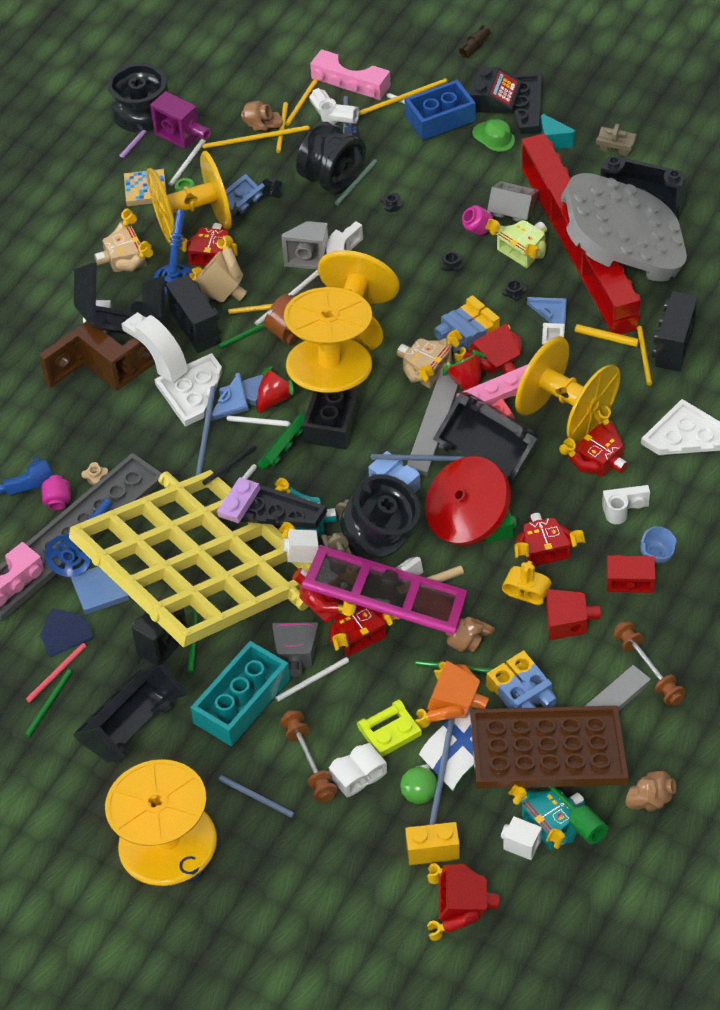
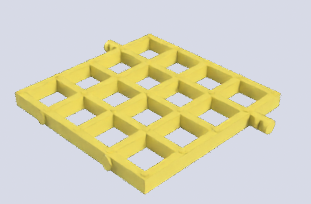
(192, 554)

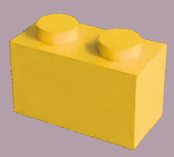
(432, 843)

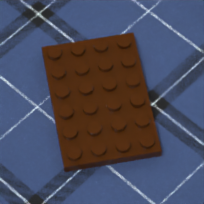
(548, 747)

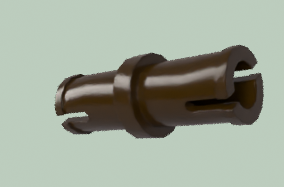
(474, 41)

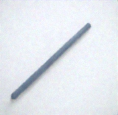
(205, 430)
(414, 457)
(442, 772)

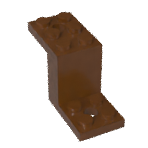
(99, 353)

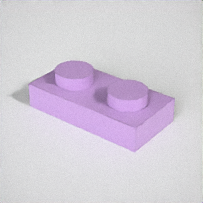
(238, 500)

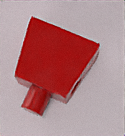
(568, 613)

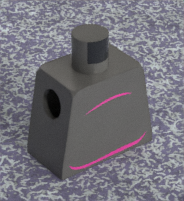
(296, 644)

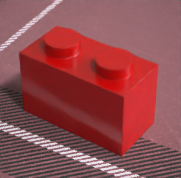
(631, 574)

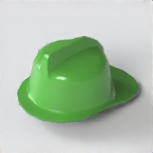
(494, 135)

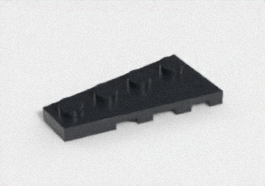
(529, 102)
(279, 507)

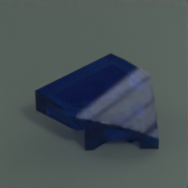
(64, 632)

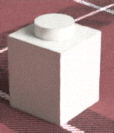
(300, 545)
(521, 837)

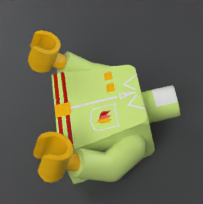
(520, 241)

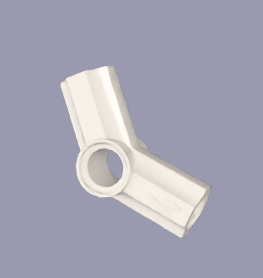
(330, 110)

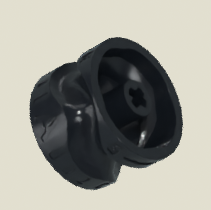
(133, 91)
(330, 157)
(380, 515)

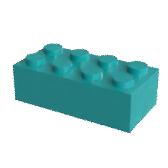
(240, 693)

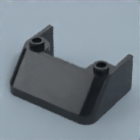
(111, 319)
(128, 710)

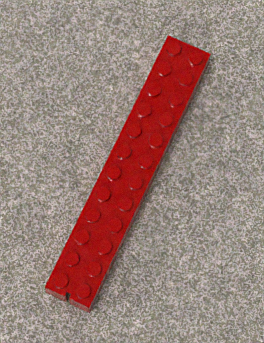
(606, 284)

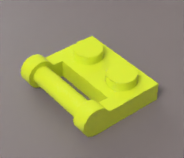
(393, 734)

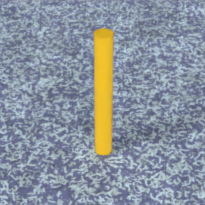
(607, 335)

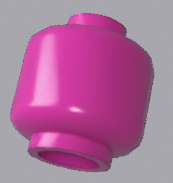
(475, 219)
(56, 492)

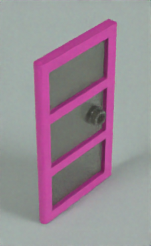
(385, 589)

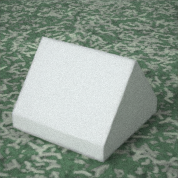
(552, 330)
(412, 565)

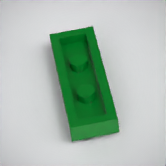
(282, 443)

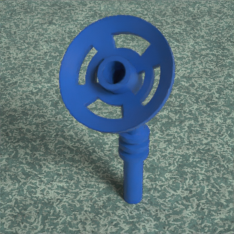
(171, 269)
(71, 550)

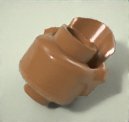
(260, 116)
(468, 633)
(651, 791)

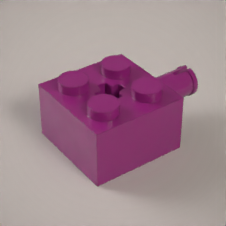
(177, 120)

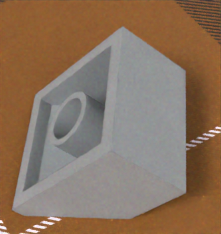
(512, 200)
(305, 245)

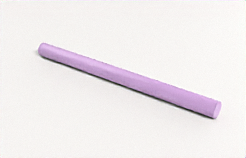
(132, 144)

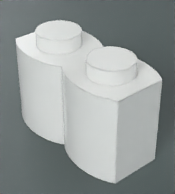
(357, 769)

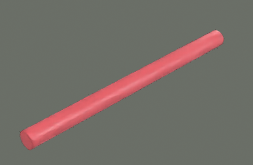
(56, 672)

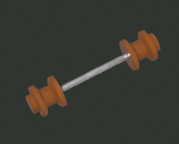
(673, 694)
(319, 780)

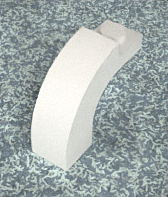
(347, 240)
(161, 344)

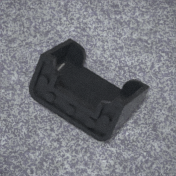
(660, 181)
(486, 432)

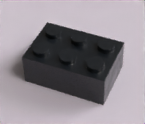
(193, 313)
(675, 331)
(332, 417)

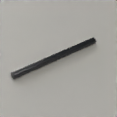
(228, 465)

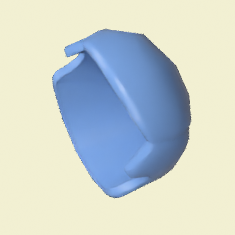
(659, 543)

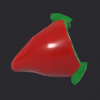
(466, 371)
(273, 390)

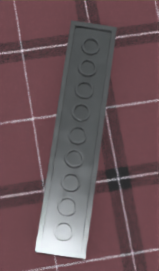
(122, 485)

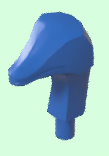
(37, 473)

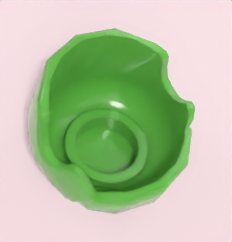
(418, 785)

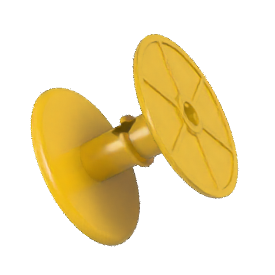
(189, 198)
(365, 277)
(328, 323)
(546, 378)
(161, 821)

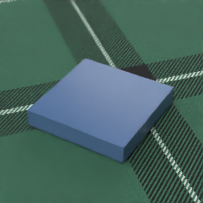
(97, 590)

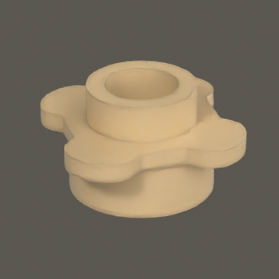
(94, 473)

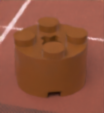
(275, 322)

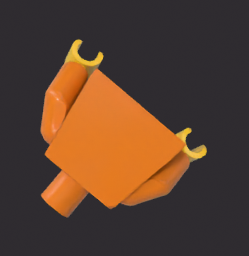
(452, 695)

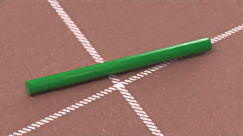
(241, 336)
(193, 645)
(435, 665)
(48, 703)

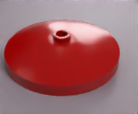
(467, 501)

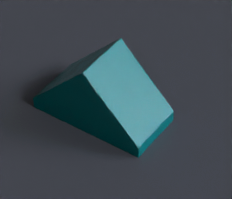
(558, 133)

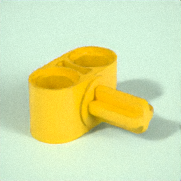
(526, 584)

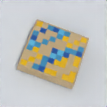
(137, 187)

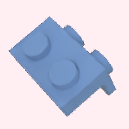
(242, 194)

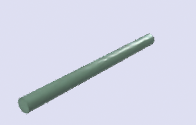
(355, 182)

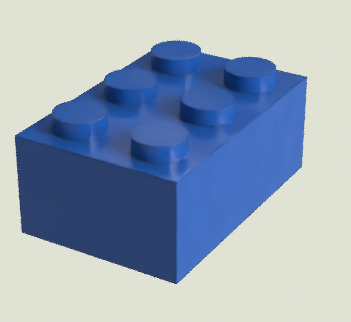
(440, 109)

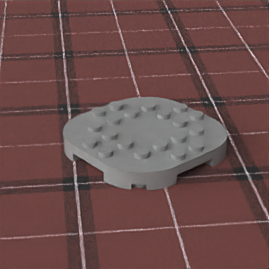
(624, 226)

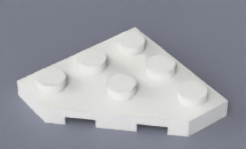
(191, 391)
(683, 431)

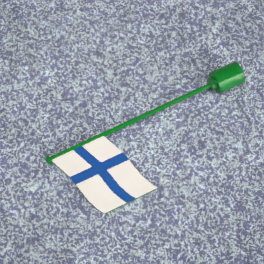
(461, 761)

